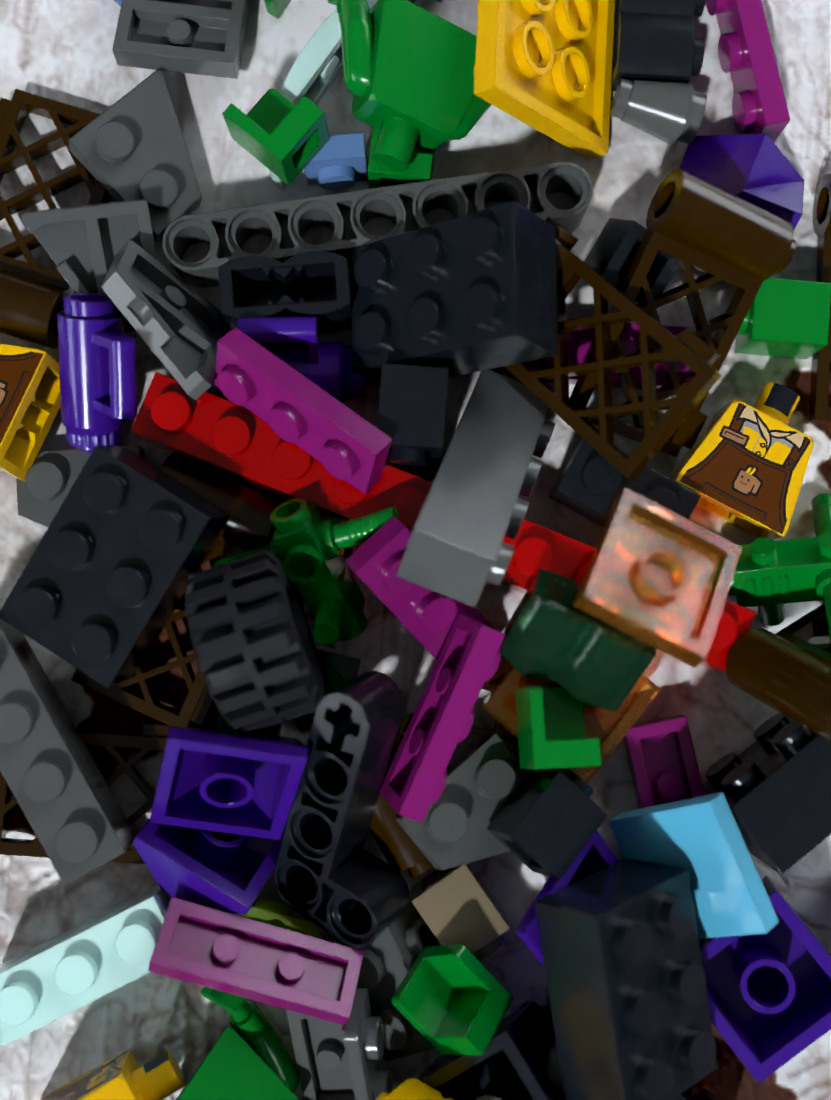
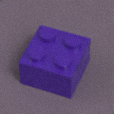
(769, 989)

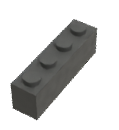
(477, 489)
(53, 768)

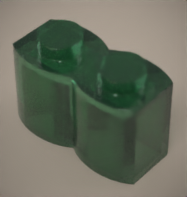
(572, 647)

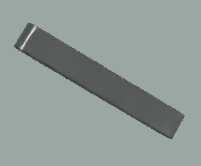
(350, 211)

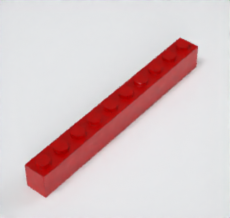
(249, 450)

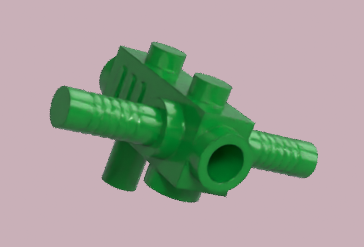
(314, 561)
(787, 570)

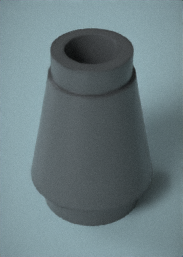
(660, 108)

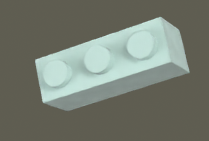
(79, 965)

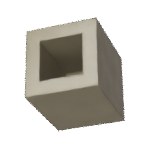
(461, 910)

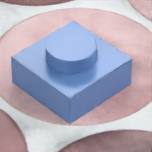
(339, 163)

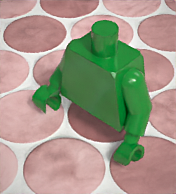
(408, 76)
(243, 1060)

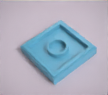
(707, 842)

